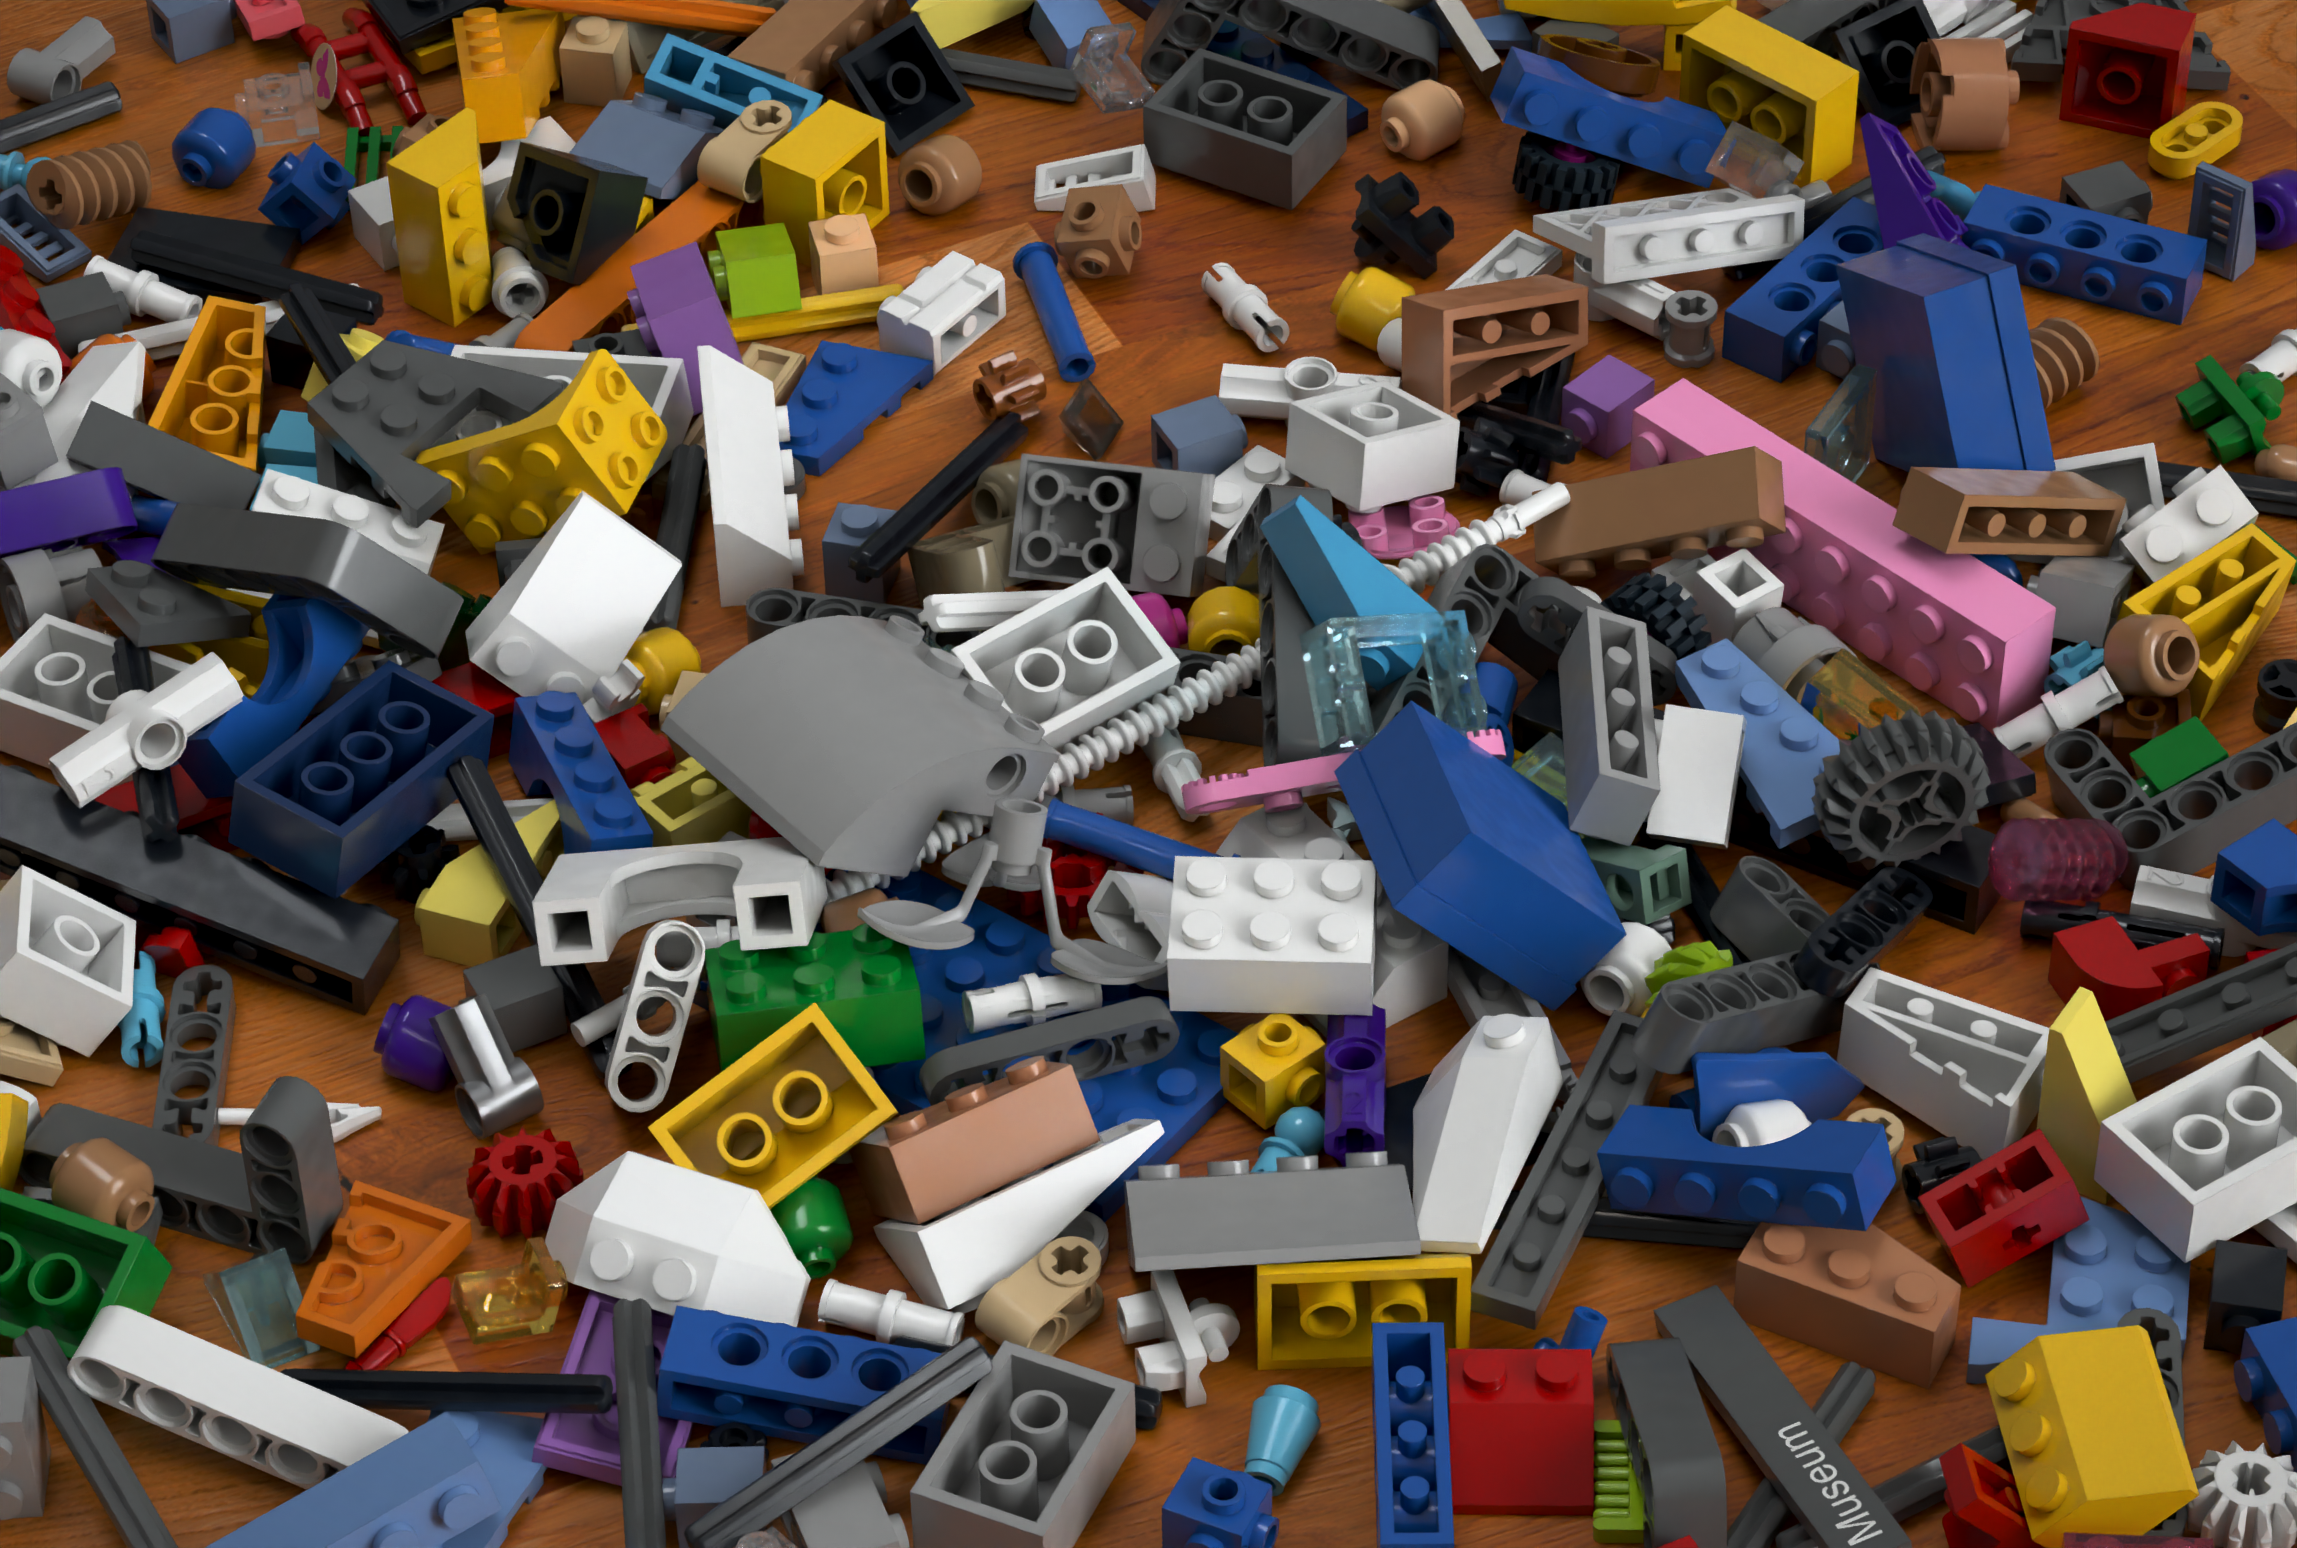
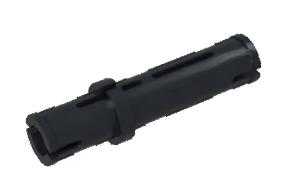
(2046, 917)

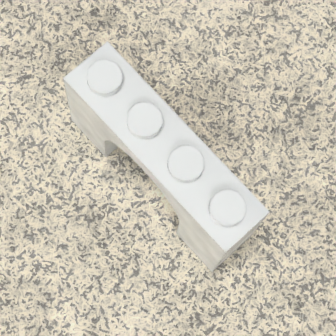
(604, 894)

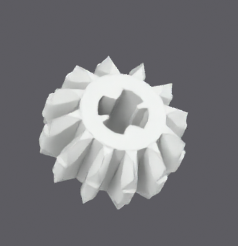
(2245, 1499)

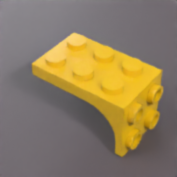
(529, 472)

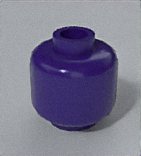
(2275, 209)
(410, 1045)

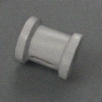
(1690, 326)

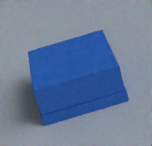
(1948, 356)
(1479, 855)

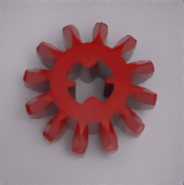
(520, 1181)

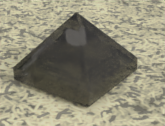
(1090, 420)

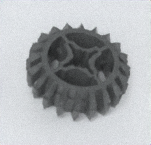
(1900, 789)

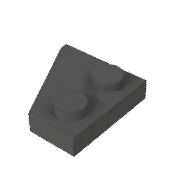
(162, 608)

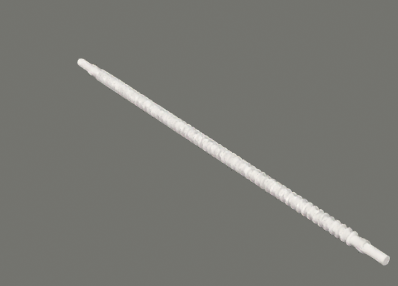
(1150, 720)

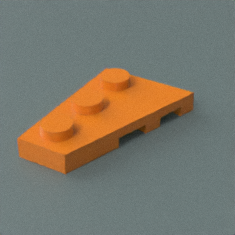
(376, 1267)

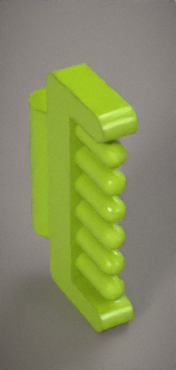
(1617, 1490)

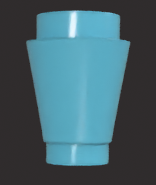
(1280, 1434)

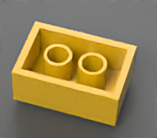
(1773, 88)

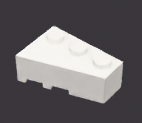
(1945, 1059)

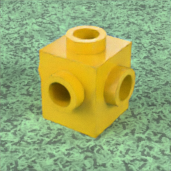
(1272, 1068)

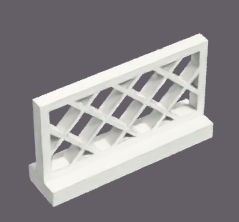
(1677, 233)

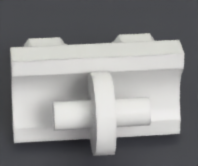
(1183, 1336)

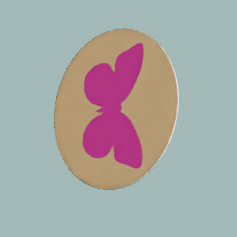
(324, 75)

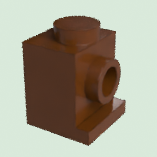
(2138, 721)

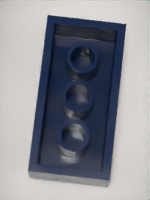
(357, 779)

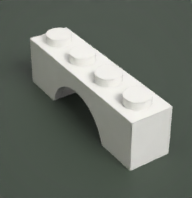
(372, 204)

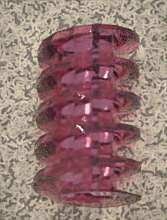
(2056, 859)

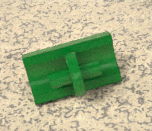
(2239, 407)

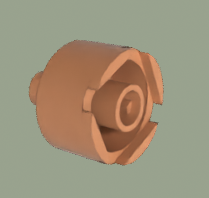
(1963, 94)

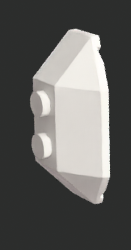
(677, 1241)

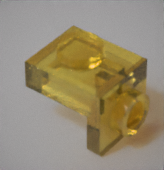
(512, 1298)

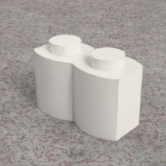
(1135, 916)

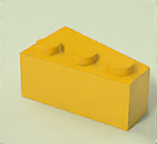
(2226, 602)

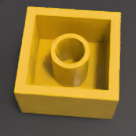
(825, 170)

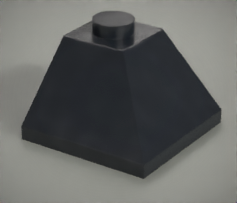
(1883, 53)
(904, 83)

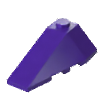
(1904, 188)

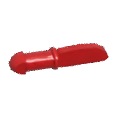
(407, 1328)

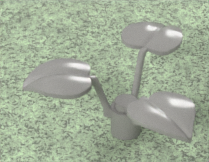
(1015, 860)

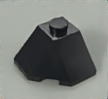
(573, 209)

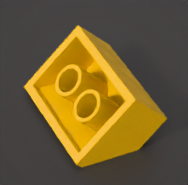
(443, 221)
(778, 1111)
(1326, 1308)
(2091, 1434)

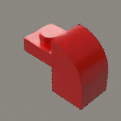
(2120, 975)

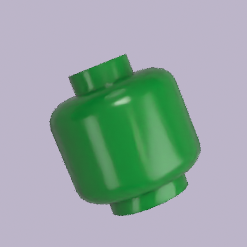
(815, 1225)

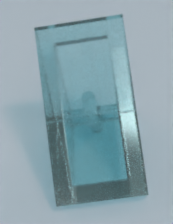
(260, 1306)

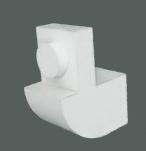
(1725, 590)

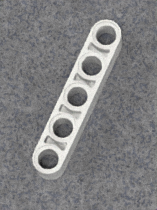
(223, 1399)

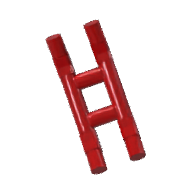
(388, 68)

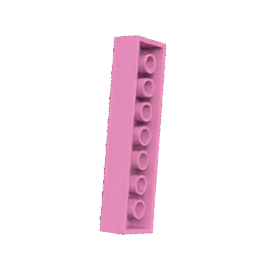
(1843, 564)

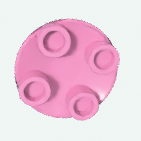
(1404, 529)

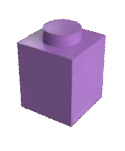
(1602, 404)

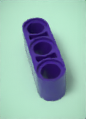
(66, 512)

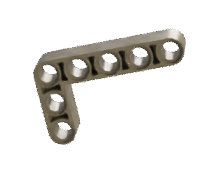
(965, 560)

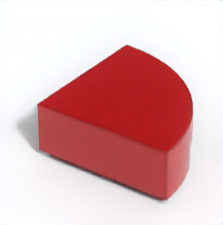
(173, 951)

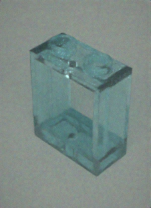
(1339, 684)

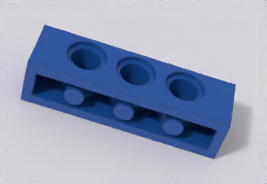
(2089, 253)
(1778, 318)
(785, 1379)
(1411, 1436)

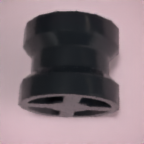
(2276, 695)

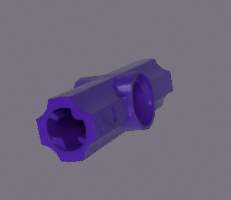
(1355, 1084)

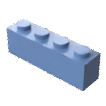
(396, 1497)

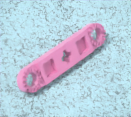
(1285, 784)

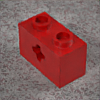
(2004, 1208)

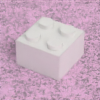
(1372, 445)
(63, 961)

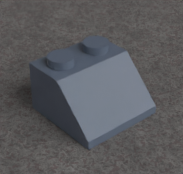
(650, 142)

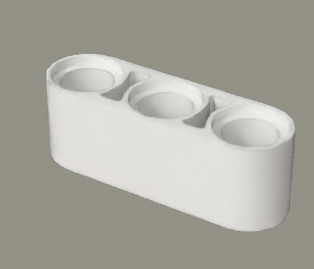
(655, 1049)

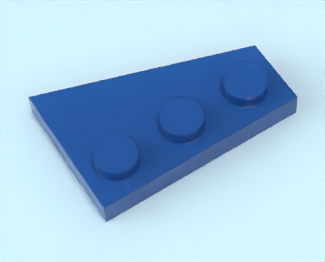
(842, 395)

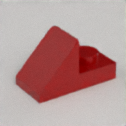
(1982, 1503)

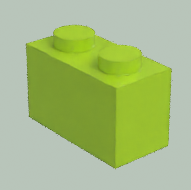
(755, 270)

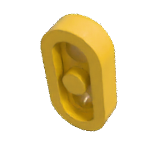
(2195, 136)

